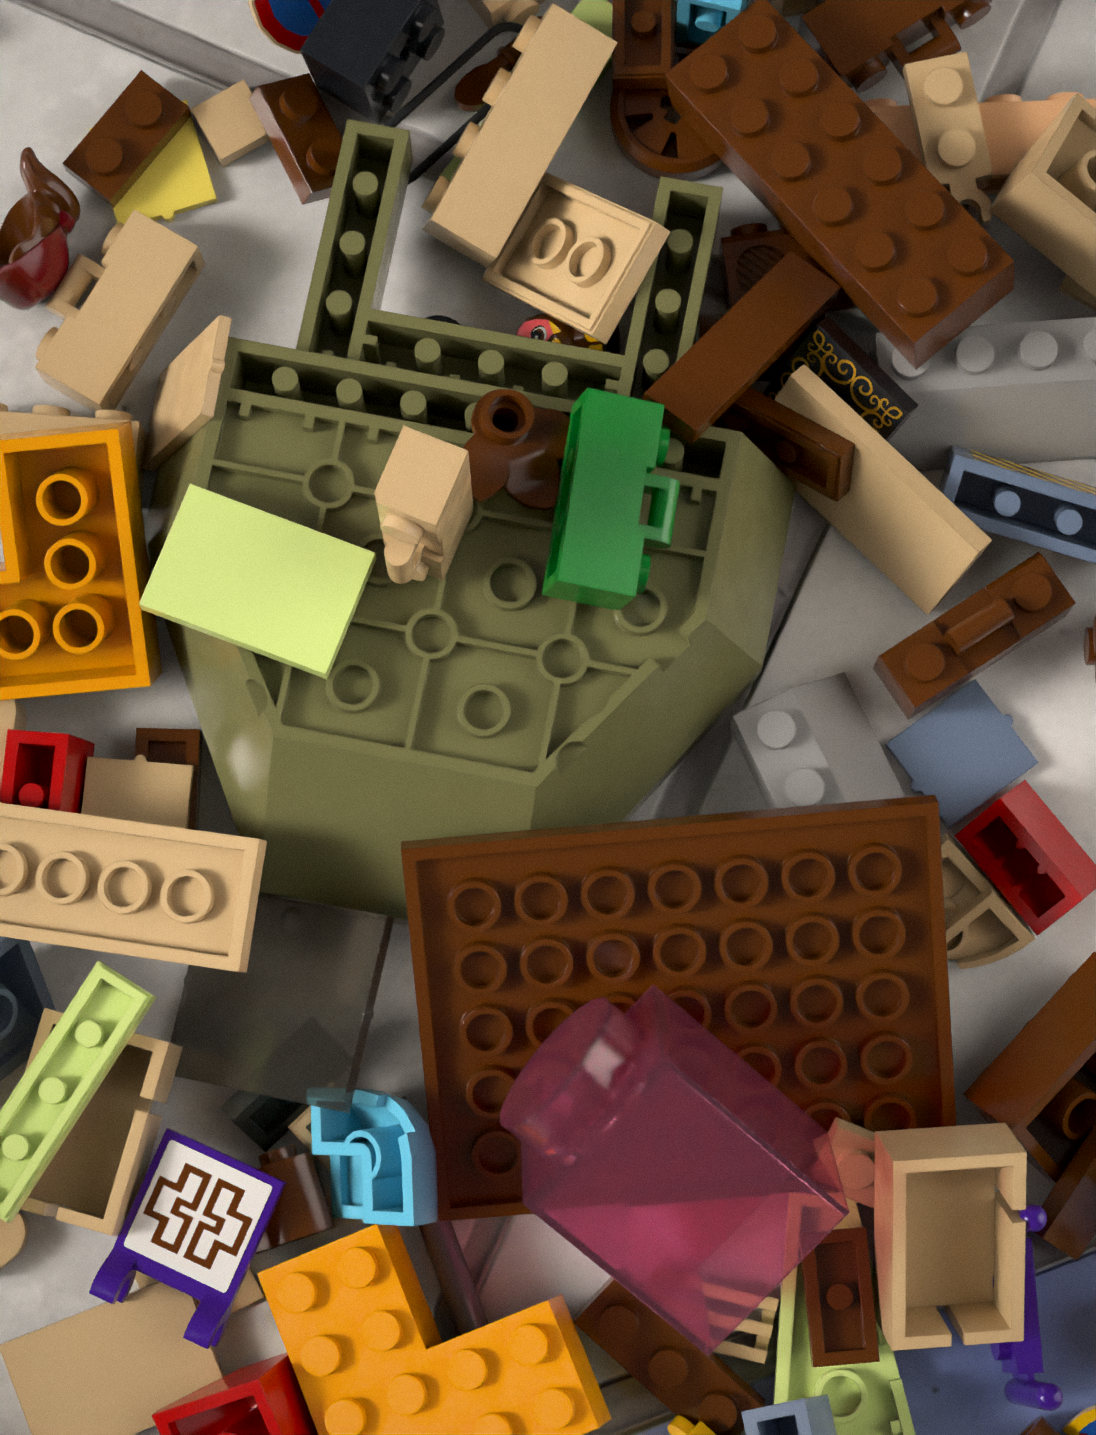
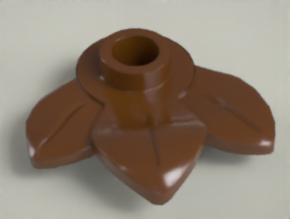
(520, 459)

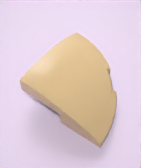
(977, 915)

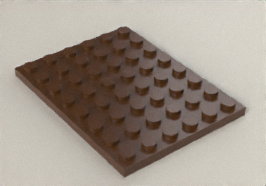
(778, 929)

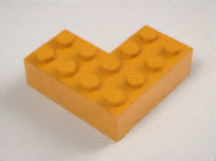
(73, 564)
(380, 1366)

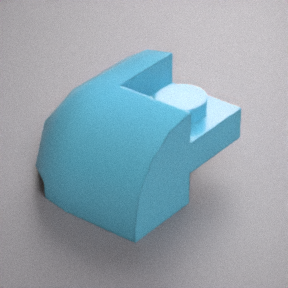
(378, 1160)

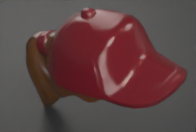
(35, 236)

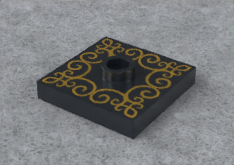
(851, 376)

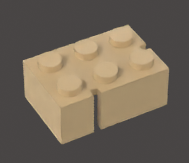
(112, 1140)
(948, 1234)

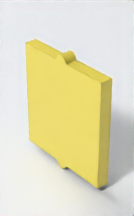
(172, 182)

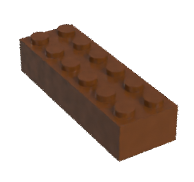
(840, 182)

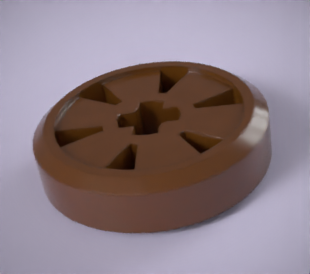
(651, 140)

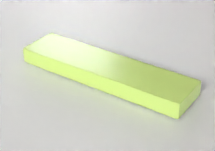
(65, 1079)

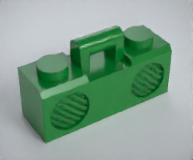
(603, 477)

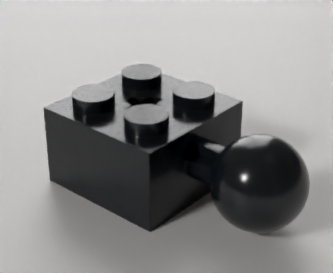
(369, 50)

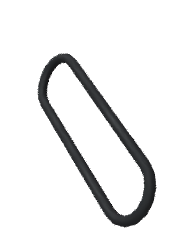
(436, 83)

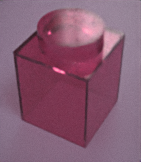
(671, 1162)

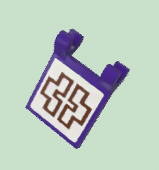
(192, 1230)

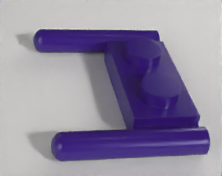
(1025, 1356)

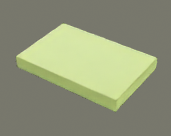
(258, 581)

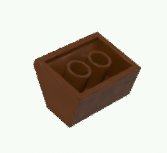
(1047, 1077)

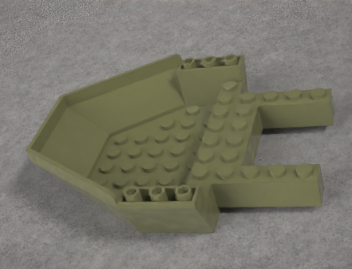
(474, 691)

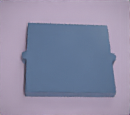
(962, 753)

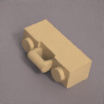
(124, 316)
(423, 505)

